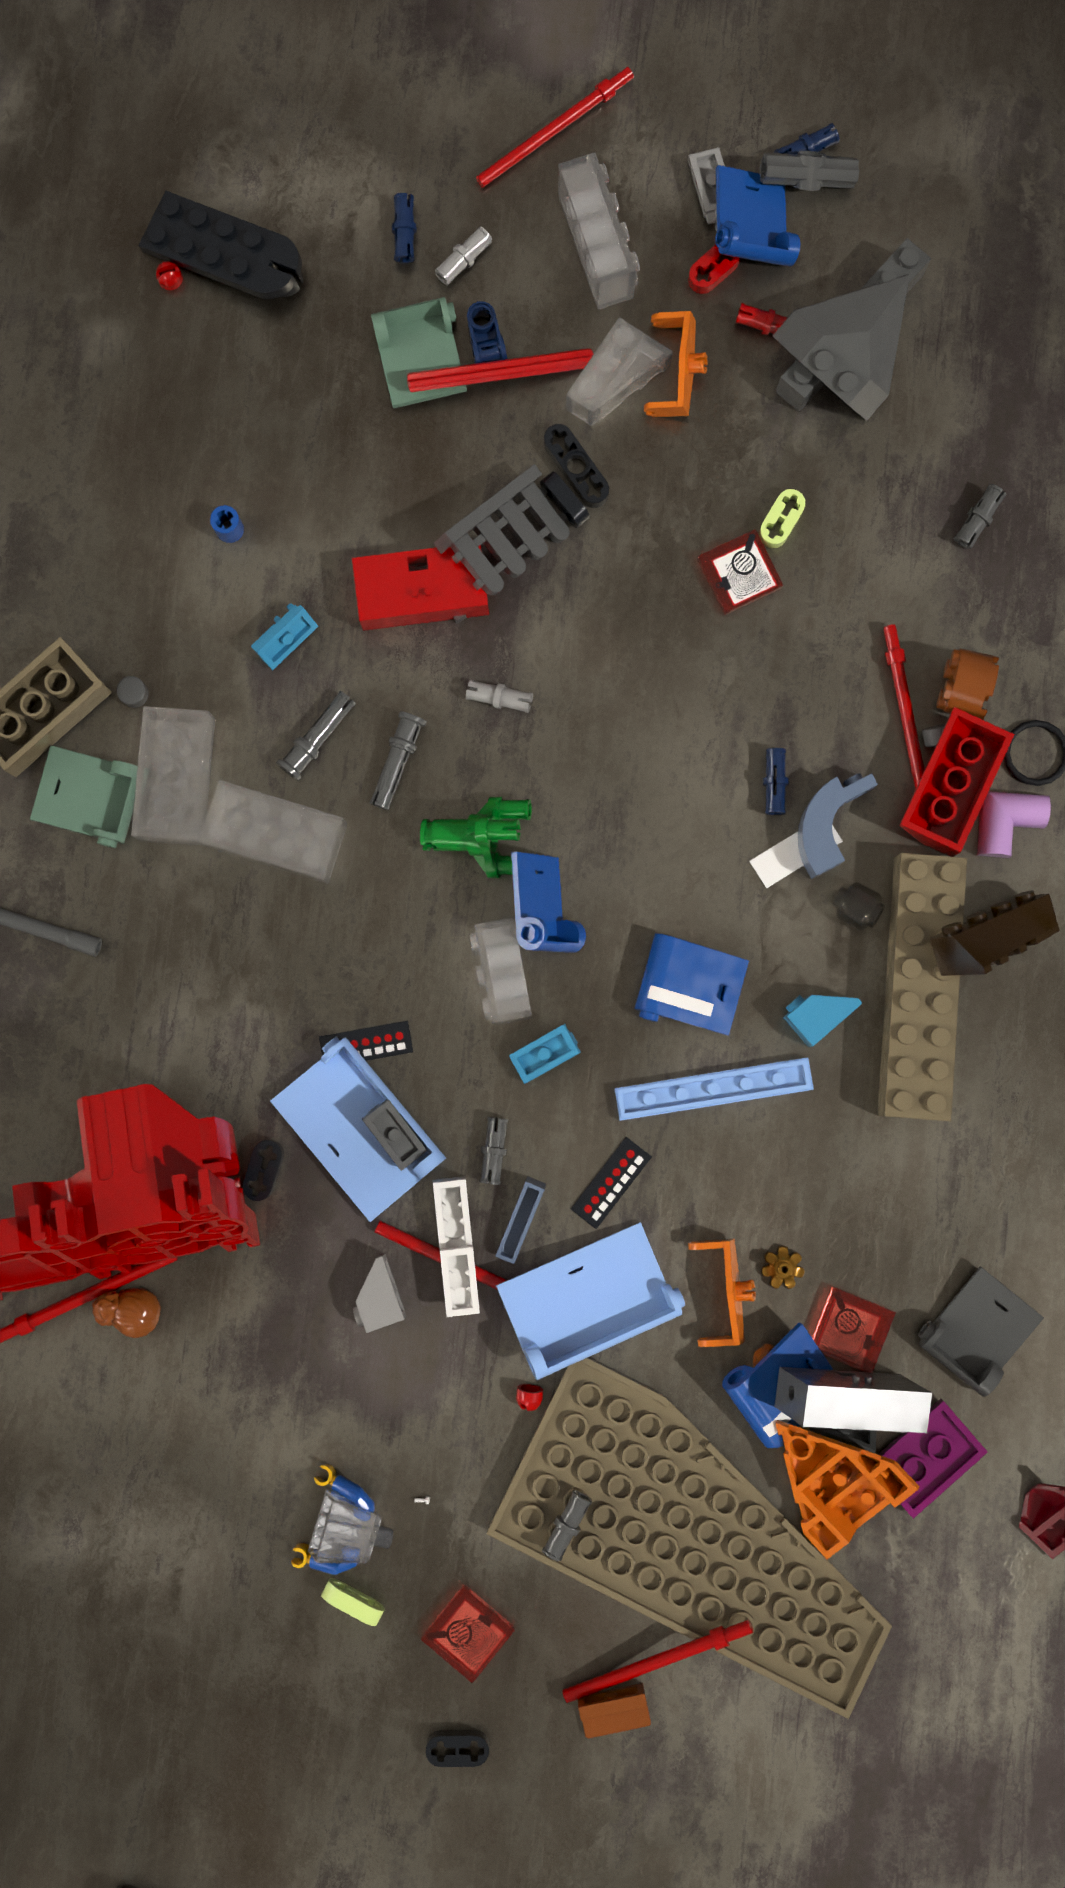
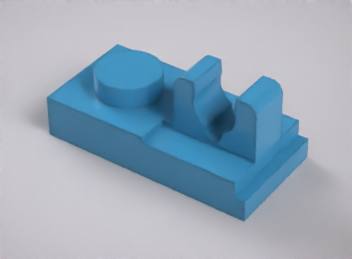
(284, 635)
(545, 1053)

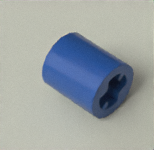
(221, 515)

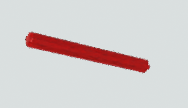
(498, 370)

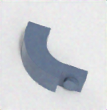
(815, 832)

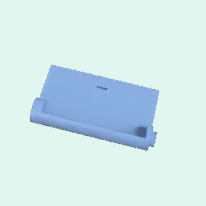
(329, 1108)
(582, 1313)

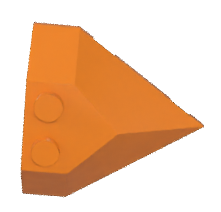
(839, 1485)

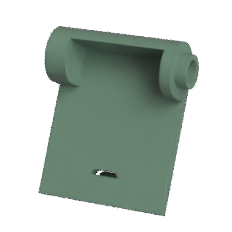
(414, 341)
(86, 795)

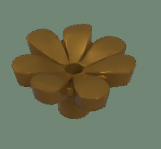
(775, 1265)

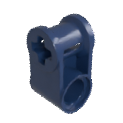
(486, 340)

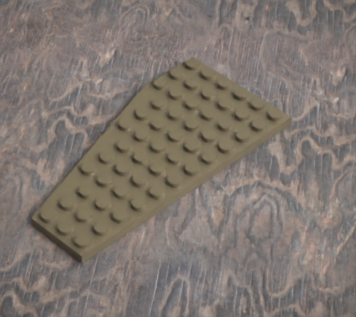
(686, 1537)

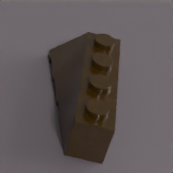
(994, 935)

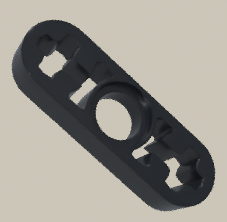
(556, 451)

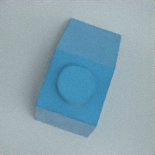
(818, 1015)

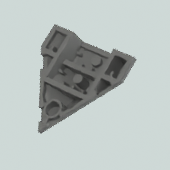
(850, 341)

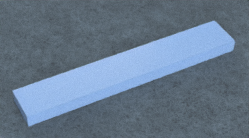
(713, 1089)

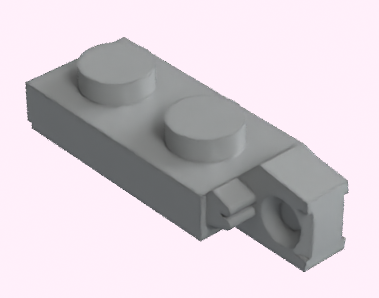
(703, 171)

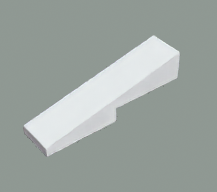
(456, 1246)

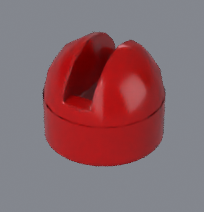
(170, 280)
(529, 1396)

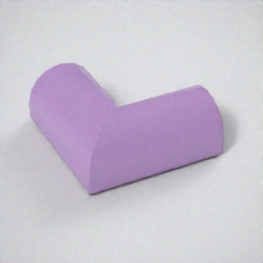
(1004, 811)

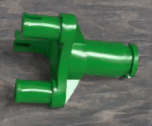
(479, 833)

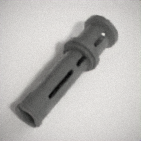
(307, 747)
(401, 747)

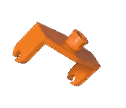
(688, 363)
(735, 1293)

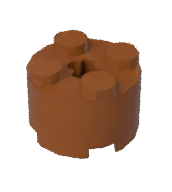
(969, 682)

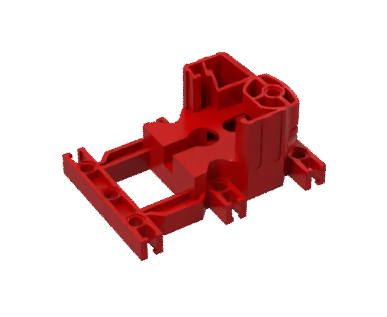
(145, 1196)

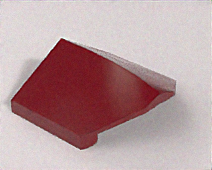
(1045, 1517)

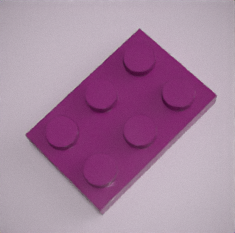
(935, 1457)

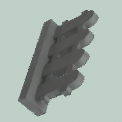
(490, 533)

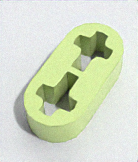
(788, 522)
(352, 1602)

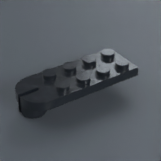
(223, 248)

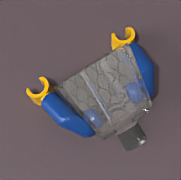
(344, 1528)

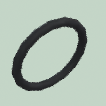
(1037, 782)

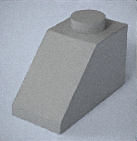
(379, 1298)

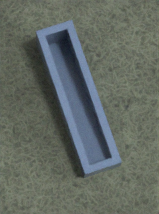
(520, 1220)

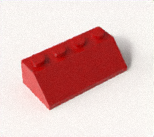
(956, 782)

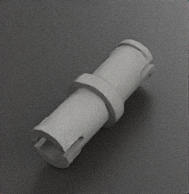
(463, 255)
(499, 696)

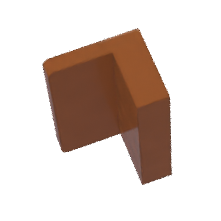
(614, 1711)

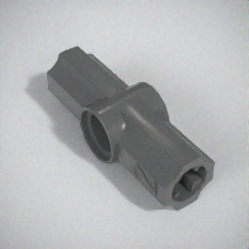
(809, 170)

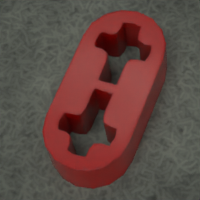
(716, 276)

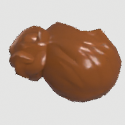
(130, 1311)

